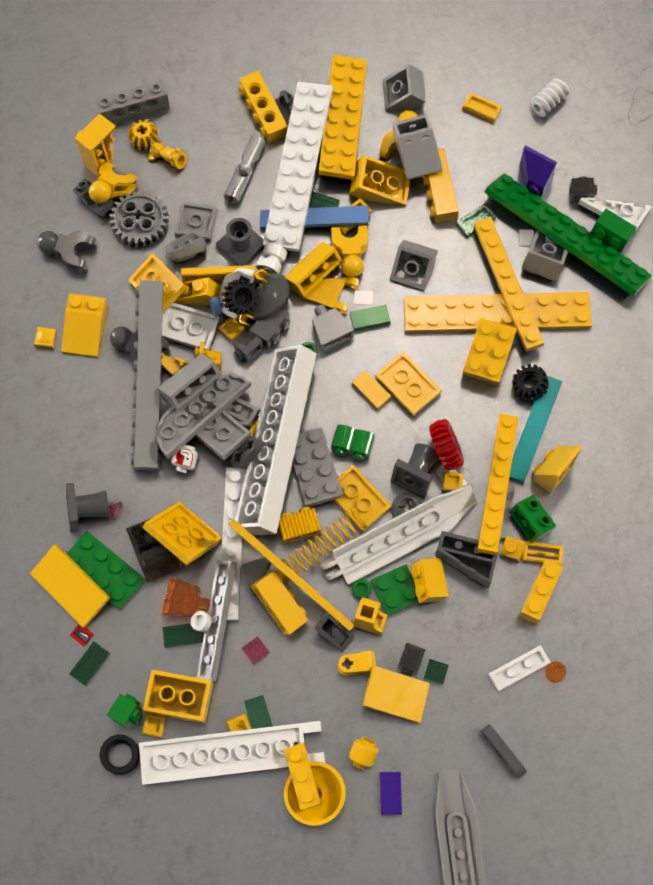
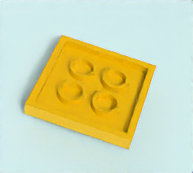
(182, 533)

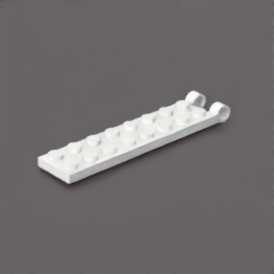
(222, 753)

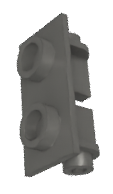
(285, 105)

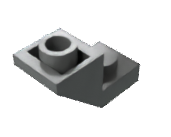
(82, 192)

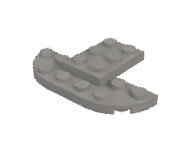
(206, 419)

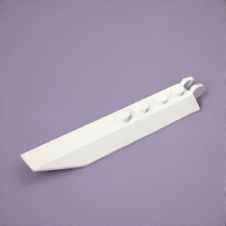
(400, 535)

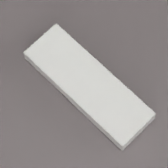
(519, 668)

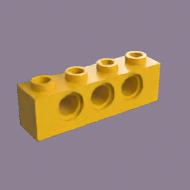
(255, 84)

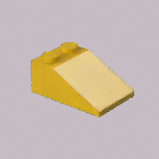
(379, 182)
(84, 325)
(555, 467)

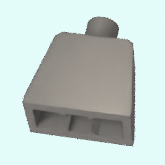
(330, 328)

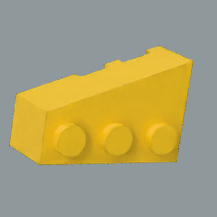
(95, 143)

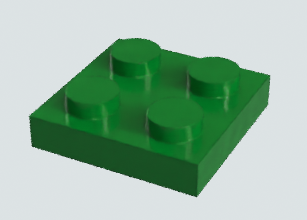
(395, 590)

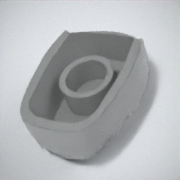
(185, 247)

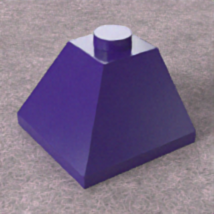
(536, 170)

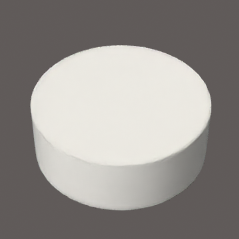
(201, 621)

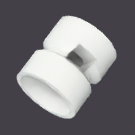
(272, 258)

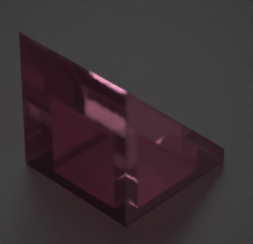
(115, 509)

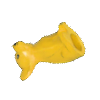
(175, 157)

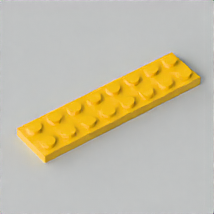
(344, 117)

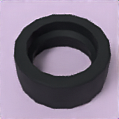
(104, 754)

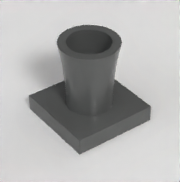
(240, 242)
(414, 474)
(85, 506)

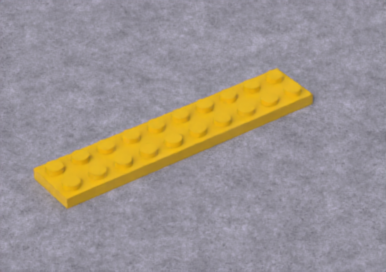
(464, 312)

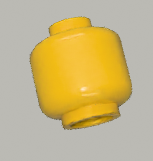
(363, 752)

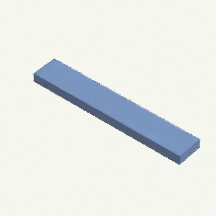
(329, 216)

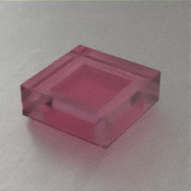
(255, 650)

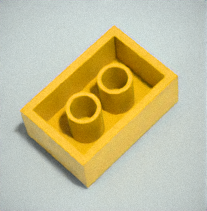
(489, 351)
(178, 696)

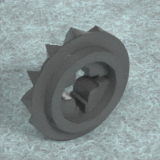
(400, 502)

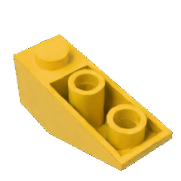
(198, 292)

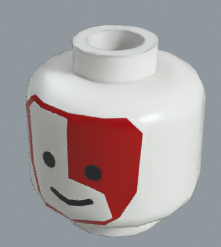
(185, 459)

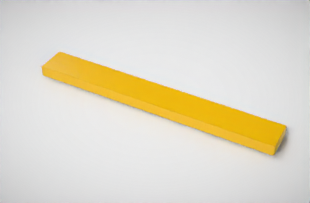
(291, 574)

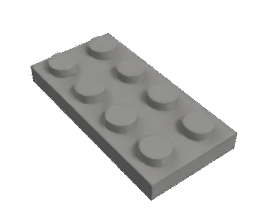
(315, 468)

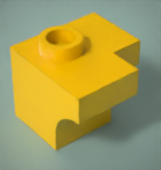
(370, 617)

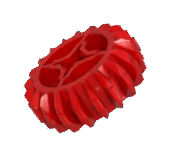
(446, 444)

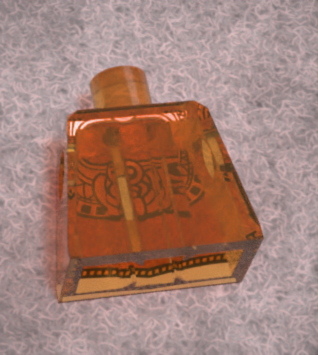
(183, 599)

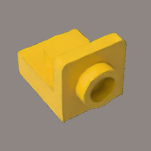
(213, 355)

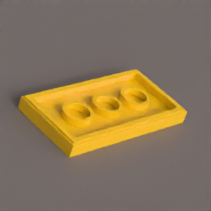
(70, 585)

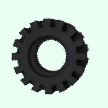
(250, 292)
(526, 373)

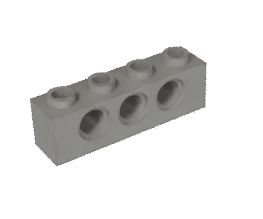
(133, 101)

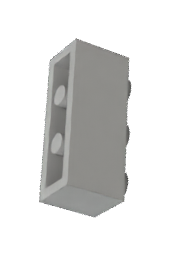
(189, 381)

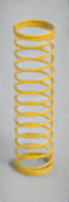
(358, 520)

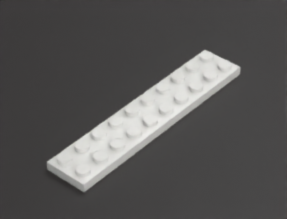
(298, 166)

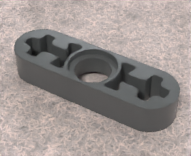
(503, 751)

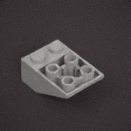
(417, 146)

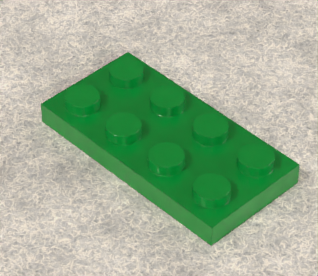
(106, 569)

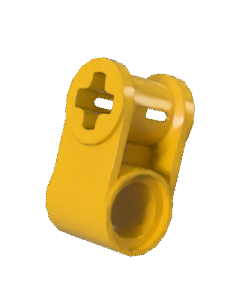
(361, 663)

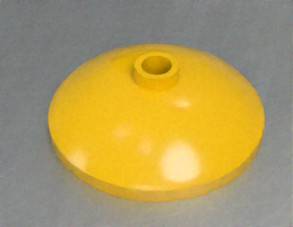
(332, 796)

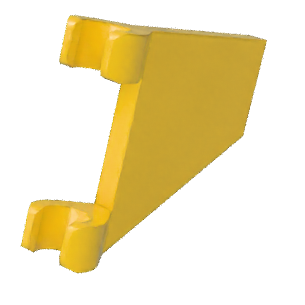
(329, 290)

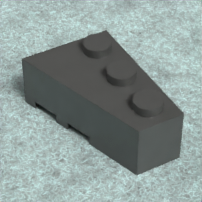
(463, 555)

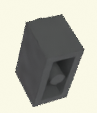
(270, 327)

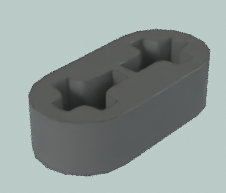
(247, 452)

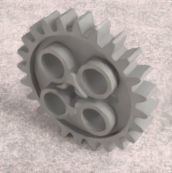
(139, 218)

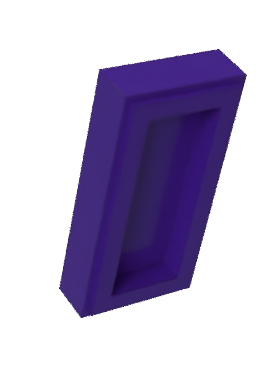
(390, 793)

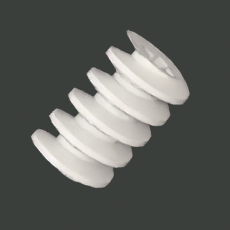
(549, 97)

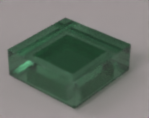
(436, 671)

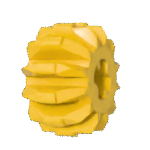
(143, 134)

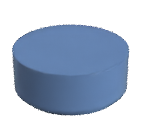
(215, 306)

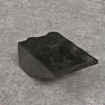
(151, 554)

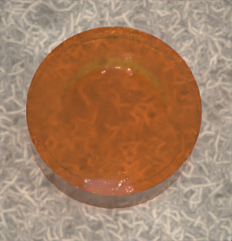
(555, 672)

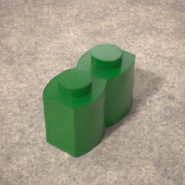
(352, 442)

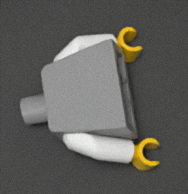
(240, 296)

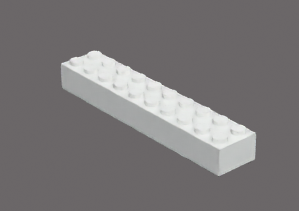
(278, 430)

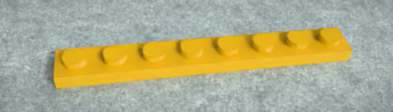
(508, 284)
(498, 484)

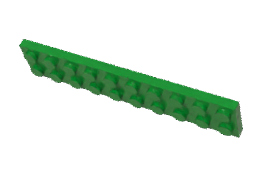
(568, 234)

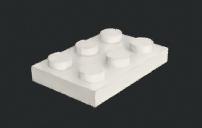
(189, 326)

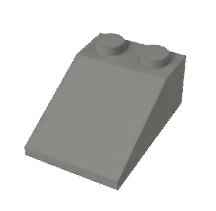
(545, 257)

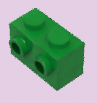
(613, 230)
(532, 518)
(125, 711)

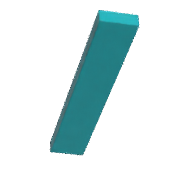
(533, 431)

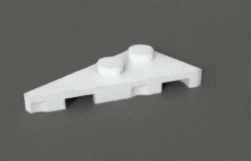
(627, 211)

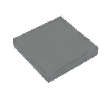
(196, 219)

